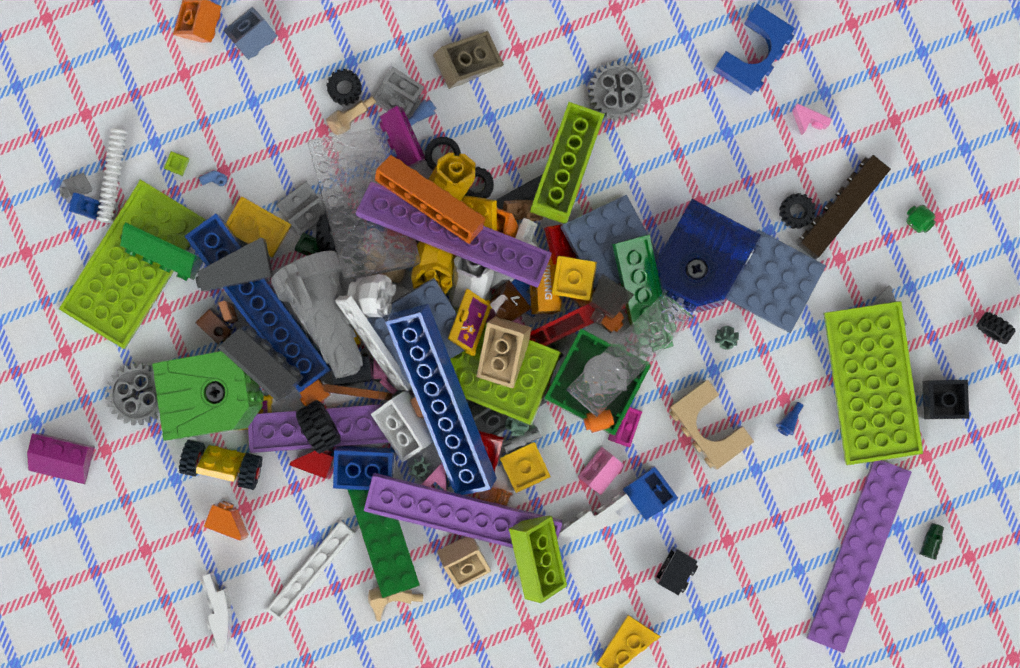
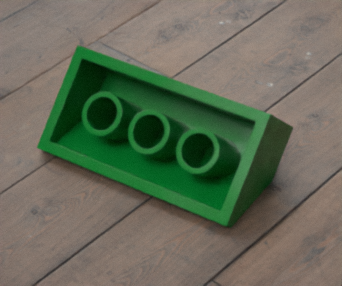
(160, 251)

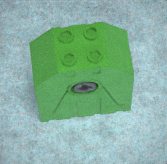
(204, 396)

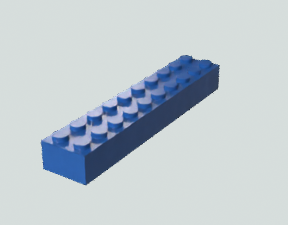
(260, 304)
(441, 399)

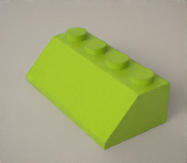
(538, 558)

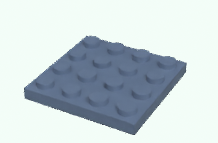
(596, 231)
(777, 283)
(442, 311)

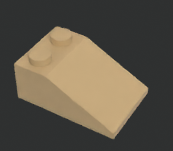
(503, 351)

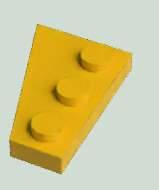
(627, 643)

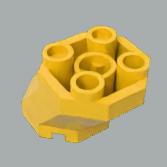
(454, 174)
(434, 264)

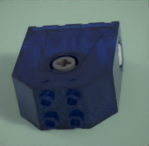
(709, 244)

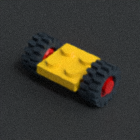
(220, 463)

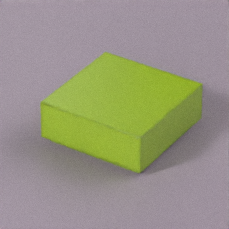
(176, 163)

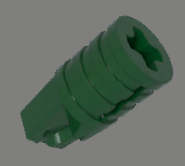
(932, 541)

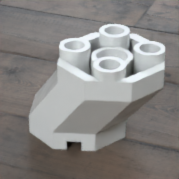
(469, 276)
(373, 295)

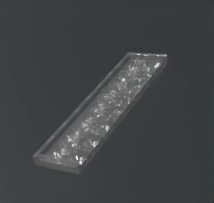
(629, 354)

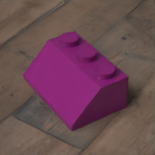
(401, 136)
(59, 457)

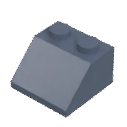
(250, 33)

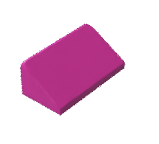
(627, 428)

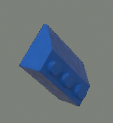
(356, 466)

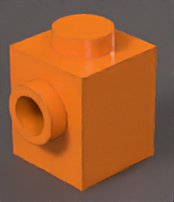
(313, 393)

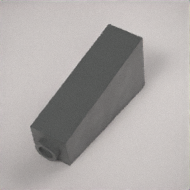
(240, 267)

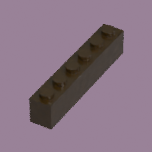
(844, 206)

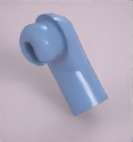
(215, 177)

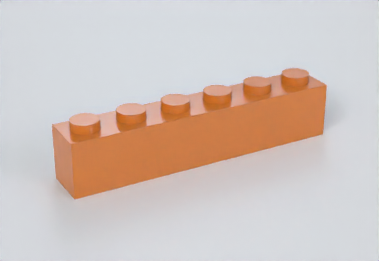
(430, 199)

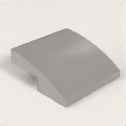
(398, 90)
(302, 208)

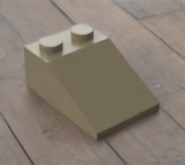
(467, 59)

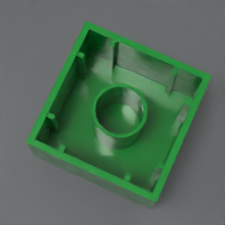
(581, 351)

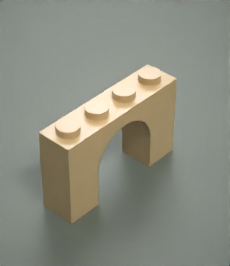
(716, 452)

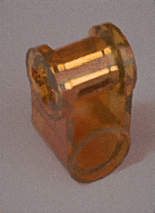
(496, 495)

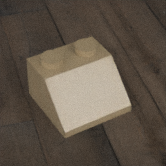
(463, 561)

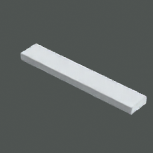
(372, 342)
(310, 571)

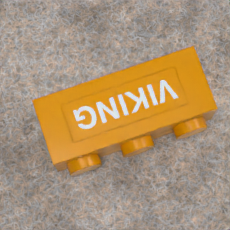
(542, 298)

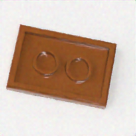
(358, 392)

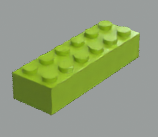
(567, 163)

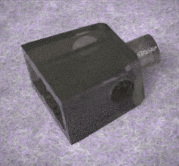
(608, 299)

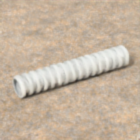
(111, 175)

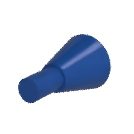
(788, 423)

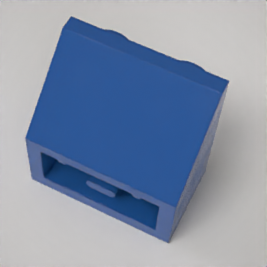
(650, 493)

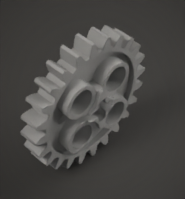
(635, 89)
(131, 379)

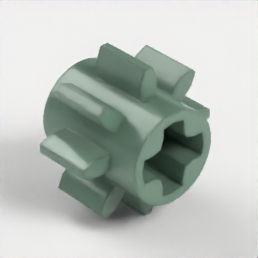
(727, 337)
(516, 427)
(415, 471)

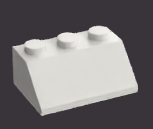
(402, 426)

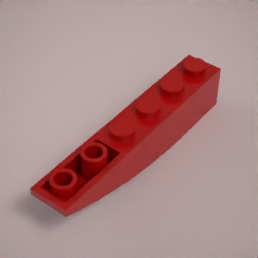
(563, 326)

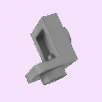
(75, 184)

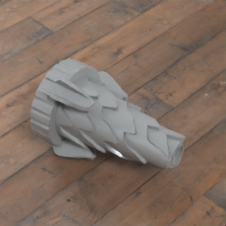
(309, 294)

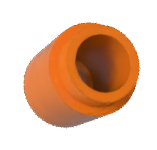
(598, 423)

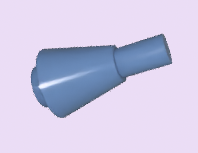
(423, 111)

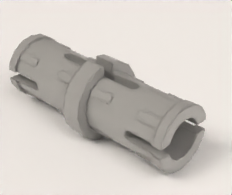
(522, 440)

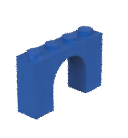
(776, 34)

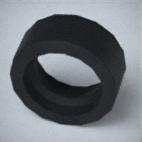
(436, 142)

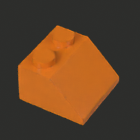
(197, 20)
(226, 520)

